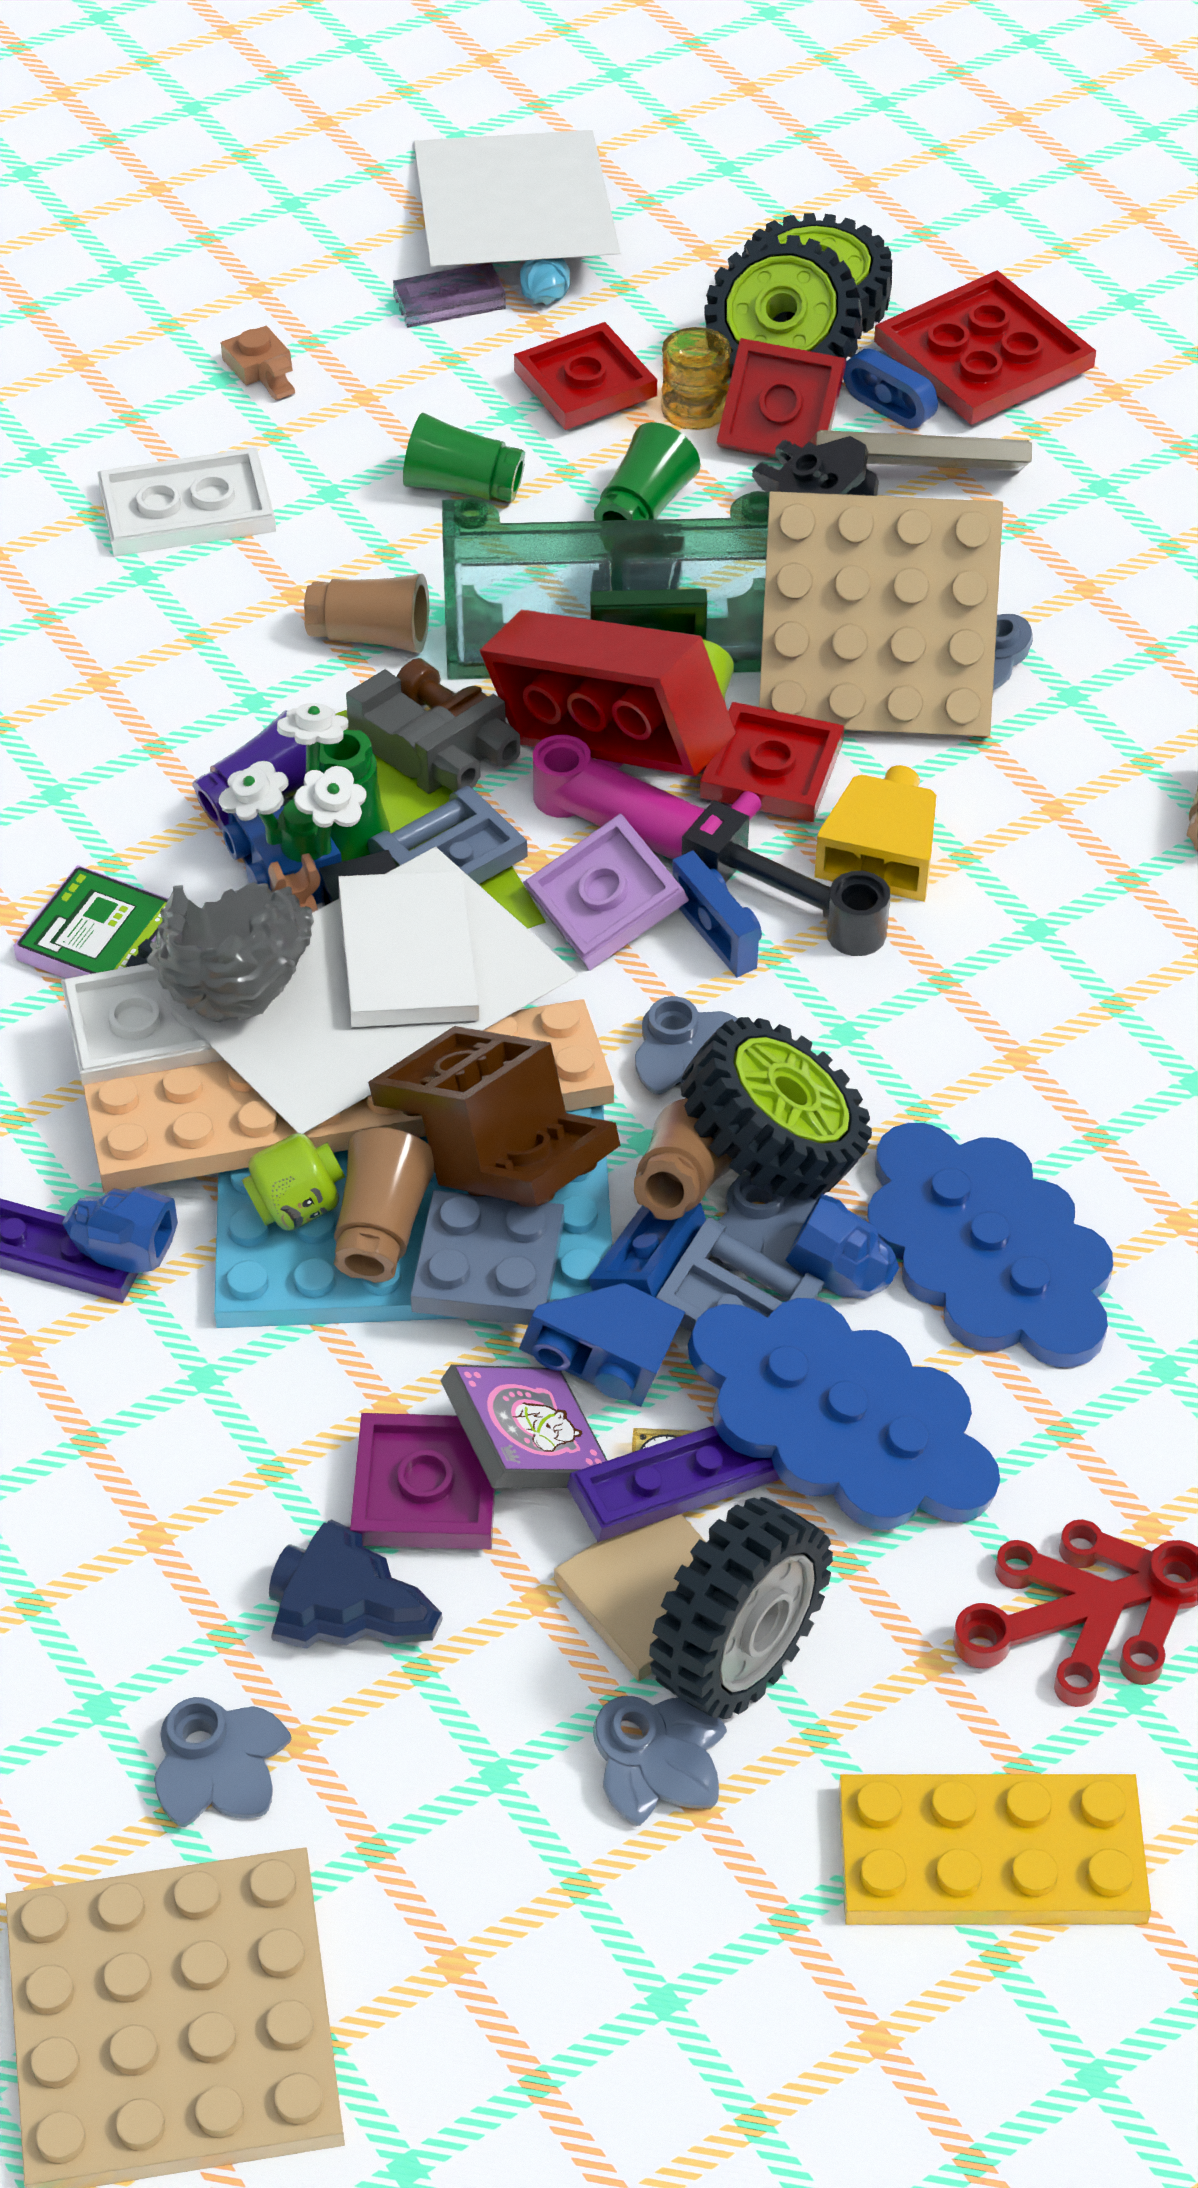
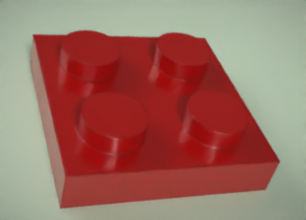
(585, 375)
(778, 397)
(777, 758)

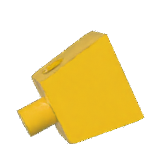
(881, 830)

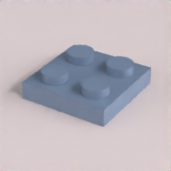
(486, 1258)

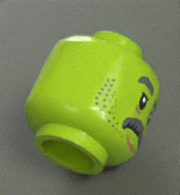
(293, 1182)

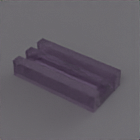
(449, 294)

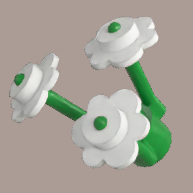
(324, 799)

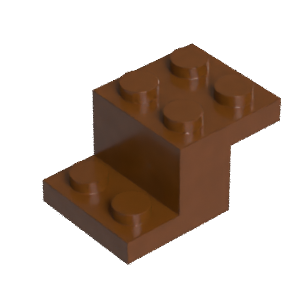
(495, 1115)

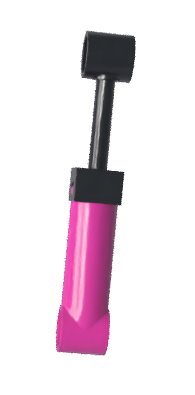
(574, 784)

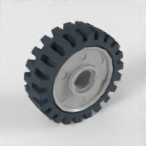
(740, 1607)

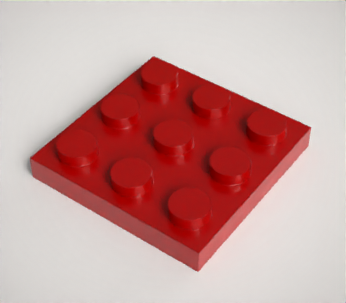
(985, 346)

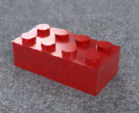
(615, 686)

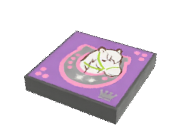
(522, 1424)

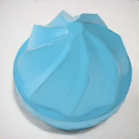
(545, 280)

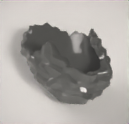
(231, 951)

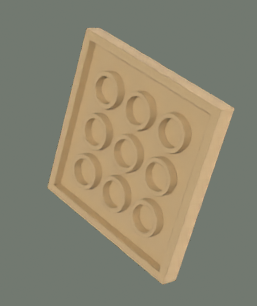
(882, 611)
(171, 2021)

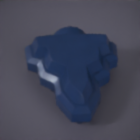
(344, 1593)

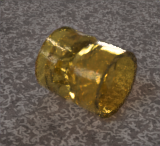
(695, 377)

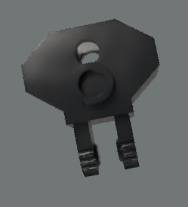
(820, 469)

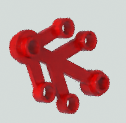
(1088, 1601)

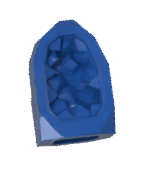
(123, 1228)
(842, 1251)

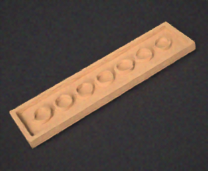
(214, 1121)

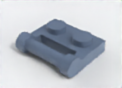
(478, 845)
(701, 1284)

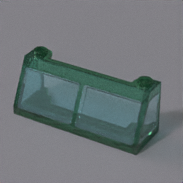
(554, 566)

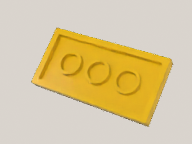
(992, 1849)

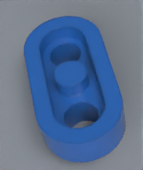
(890, 388)

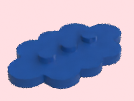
(991, 1244)
(843, 1413)

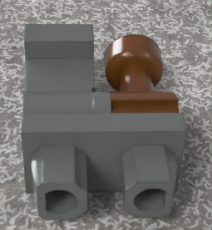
(437, 744)

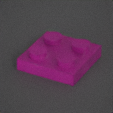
(420, 1484)

